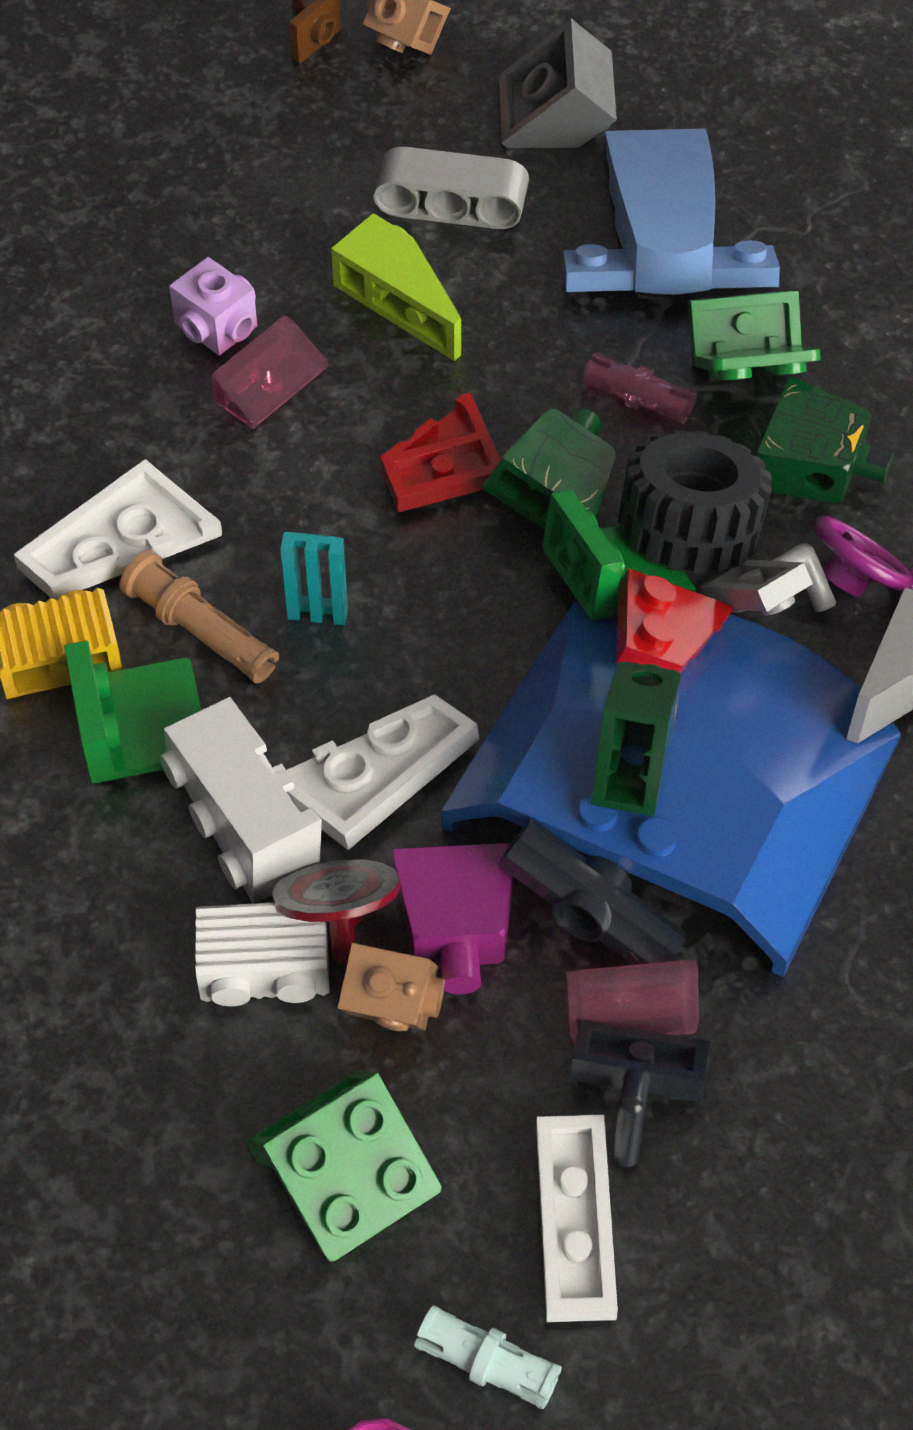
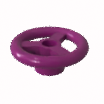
(858, 559)

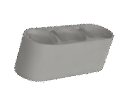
(451, 187)

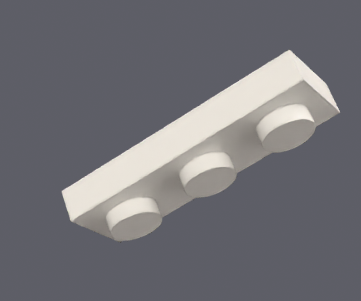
(576, 1219)

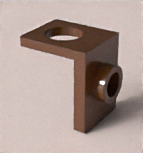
(313, 26)

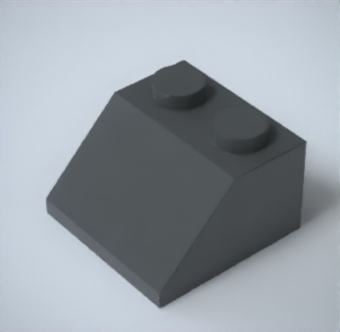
(558, 92)

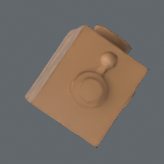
(391, 988)

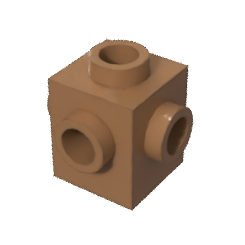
(407, 23)

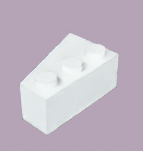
(240, 799)

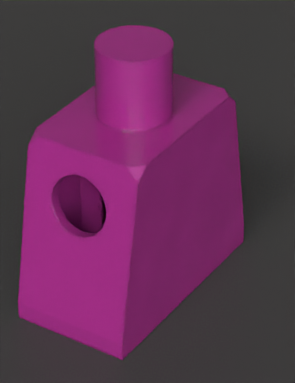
(455, 908)

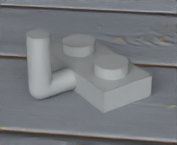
(772, 584)

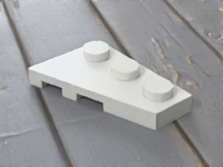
(112, 528)
(378, 772)

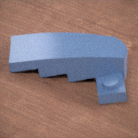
(665, 223)

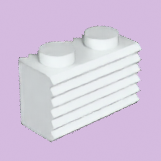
(259, 954)

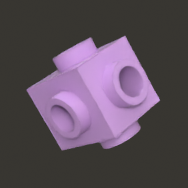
(214, 306)

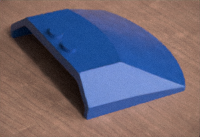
(752, 784)

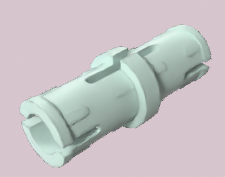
(487, 1357)

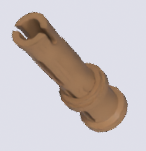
(180, 603)

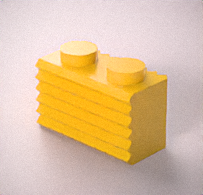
(36, 635)

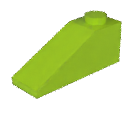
(392, 277)

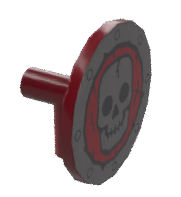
(337, 894)

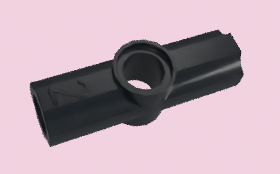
(591, 897)

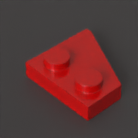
(441, 459)
(664, 621)

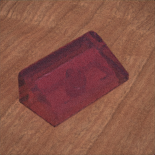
(267, 372)
(640, 997)

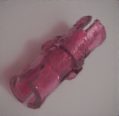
(639, 387)

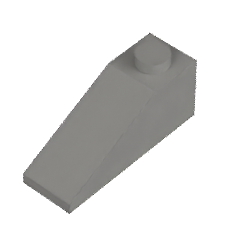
(889, 683)

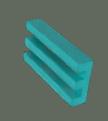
(314, 602)

